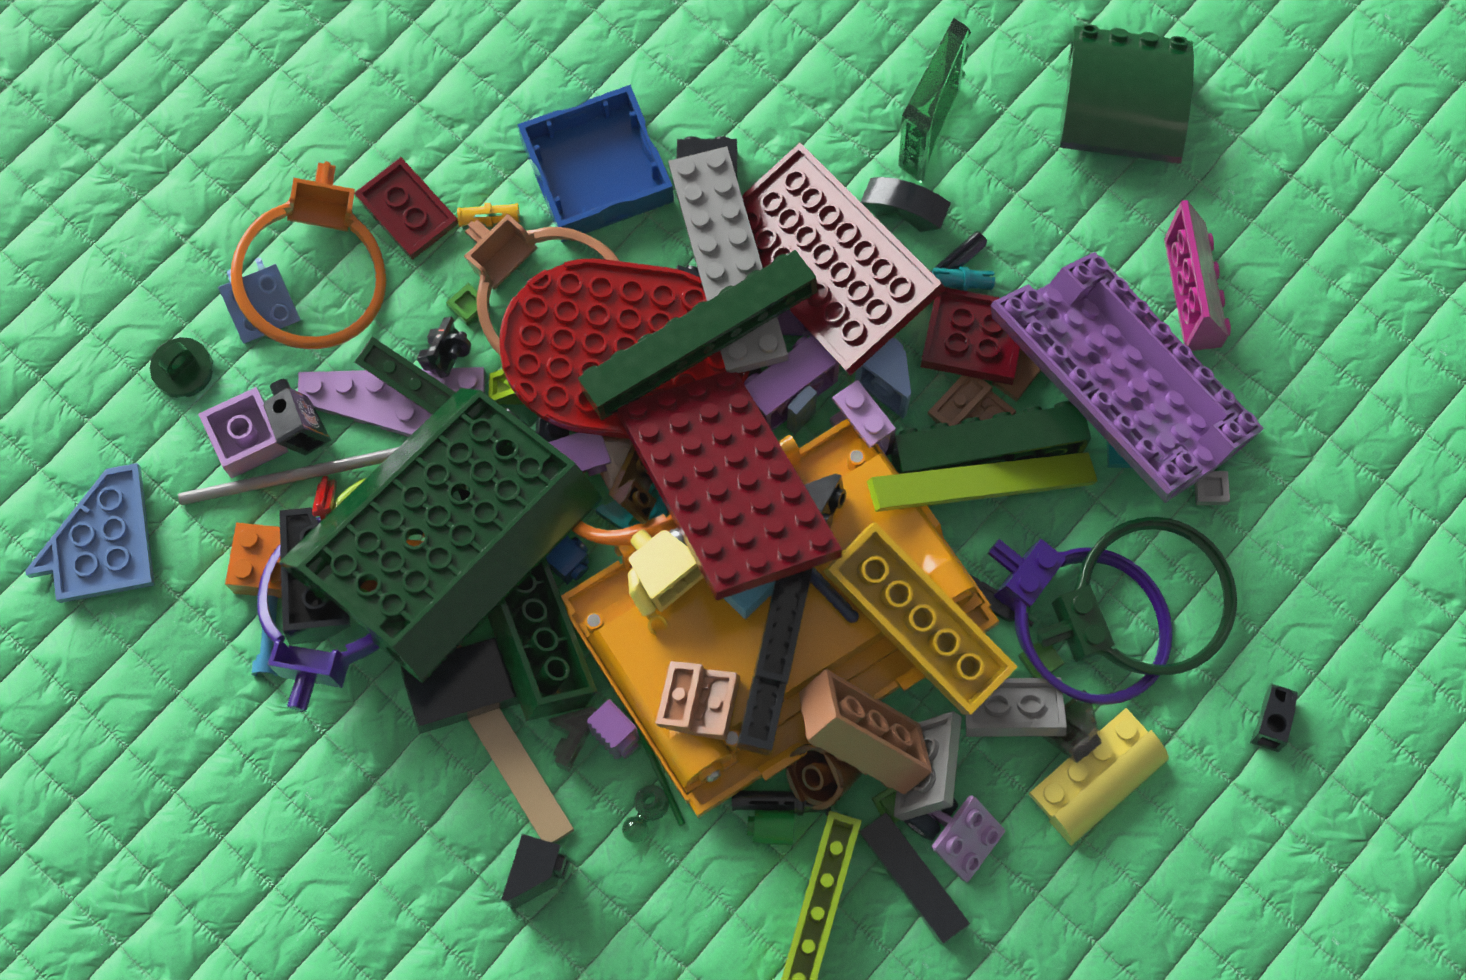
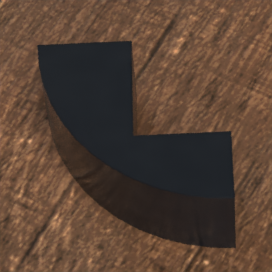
(910, 201)

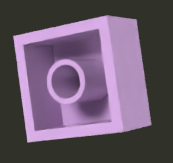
(241, 433)

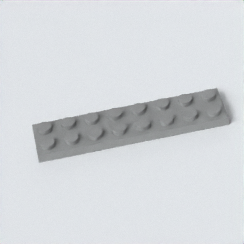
(724, 247)

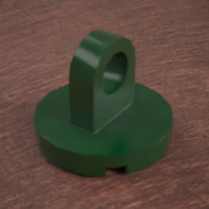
(181, 367)

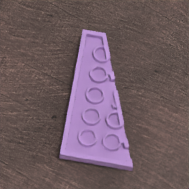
(373, 402)

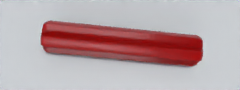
(324, 497)

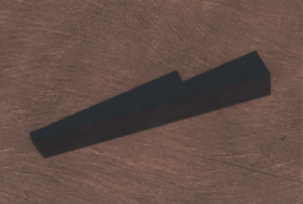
(774, 663)

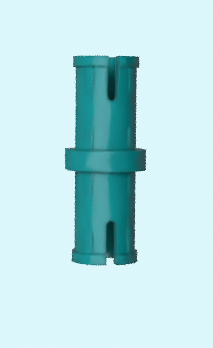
(965, 278)

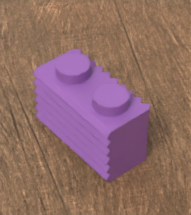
(614, 730)

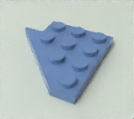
(102, 541)

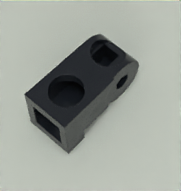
(1275, 718)

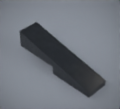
(914, 878)

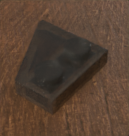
(1081, 731)

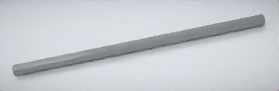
(284, 477)

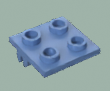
(267, 295)

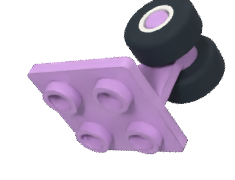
(966, 836)

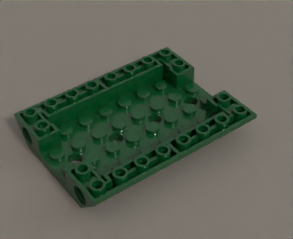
(471, 548)

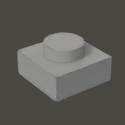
(1213, 489)

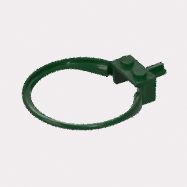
(1085, 626)

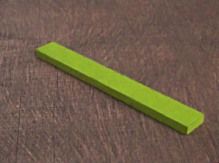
(981, 481)

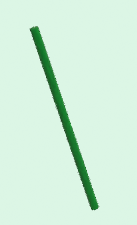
(661, 778)

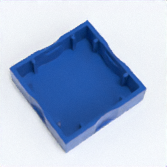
(596, 162)

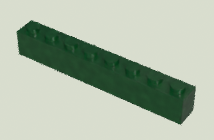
(698, 334)

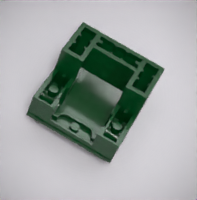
(1127, 94)

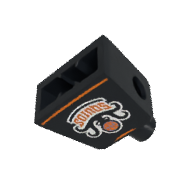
(294, 419)

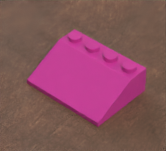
(1195, 280)

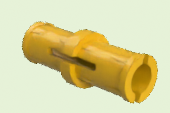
(466, 215)

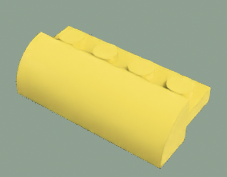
(1086, 791)

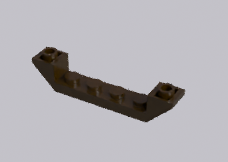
(633, 486)

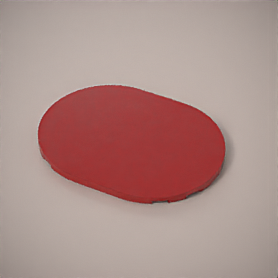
(578, 321)

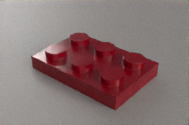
(406, 208)

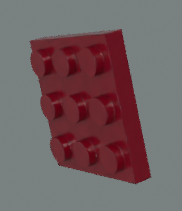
(967, 339)

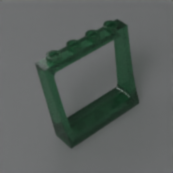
(933, 101)

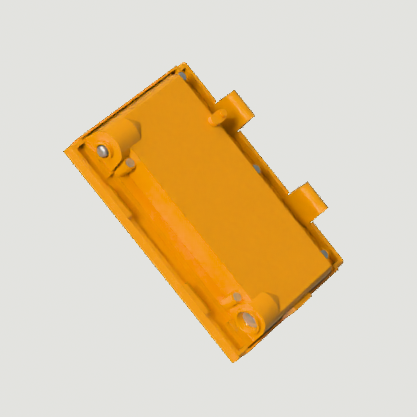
(722, 640)

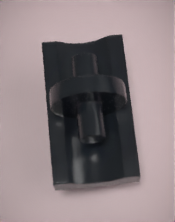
(445, 347)

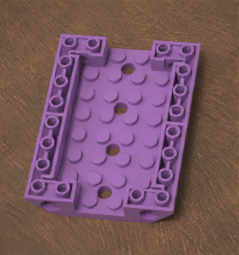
(1128, 374)

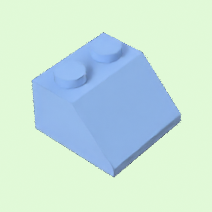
(888, 377)

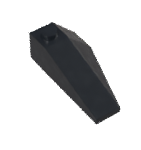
(303, 613)

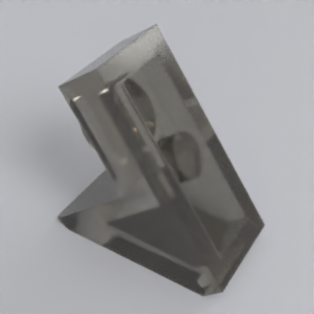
(576, 727)

